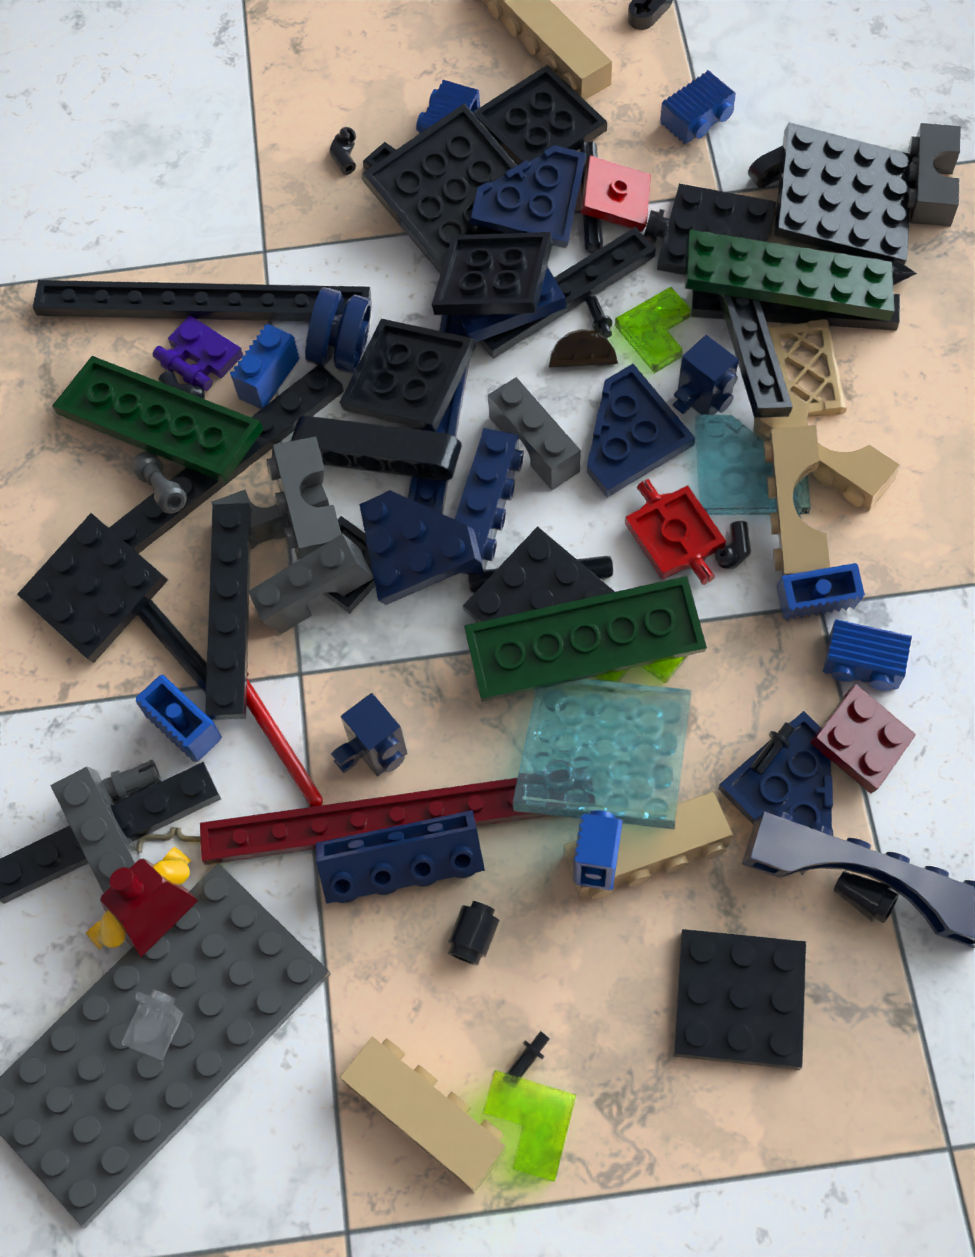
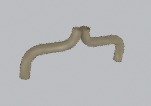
(166, 837)

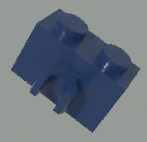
(706, 378)
(371, 736)

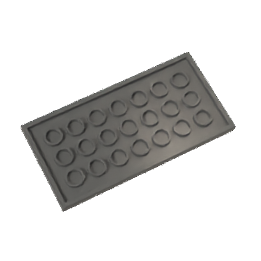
(99, 1112)

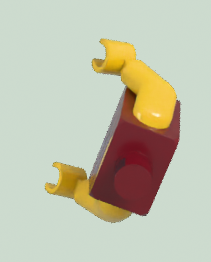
(143, 903)

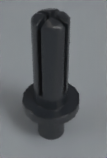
(601, 321)
(777, 742)
(529, 1055)

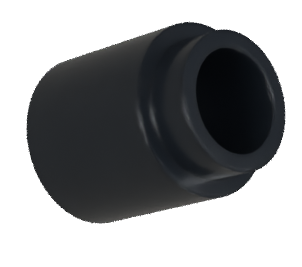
(473, 932)

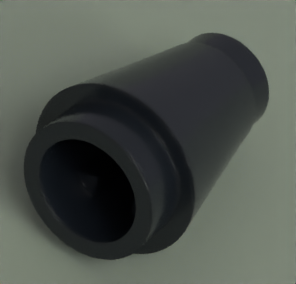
(866, 895)

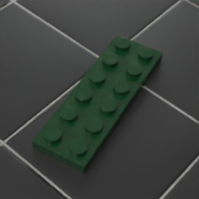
(789, 275)
(158, 418)
(584, 638)

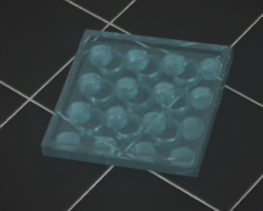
(605, 751)

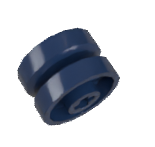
(338, 330)

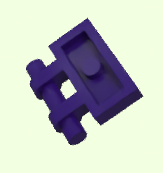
(202, 345)

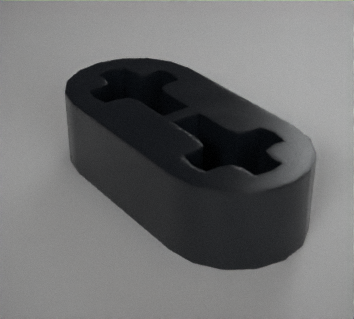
(640, 19)
(766, 168)

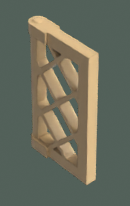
(799, 333)

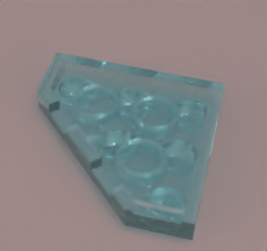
(734, 470)

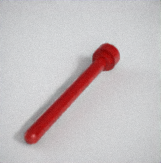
(282, 748)

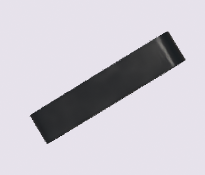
(382, 447)

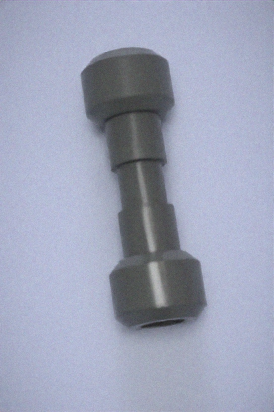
(167, 493)

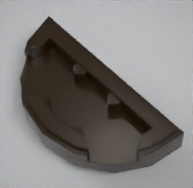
(582, 349)

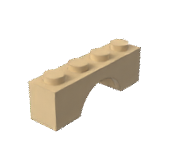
(793, 456)
(857, 474)

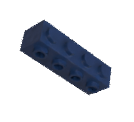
(488, 489)
(399, 857)

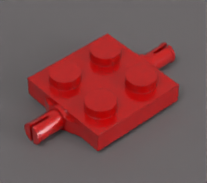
(675, 532)

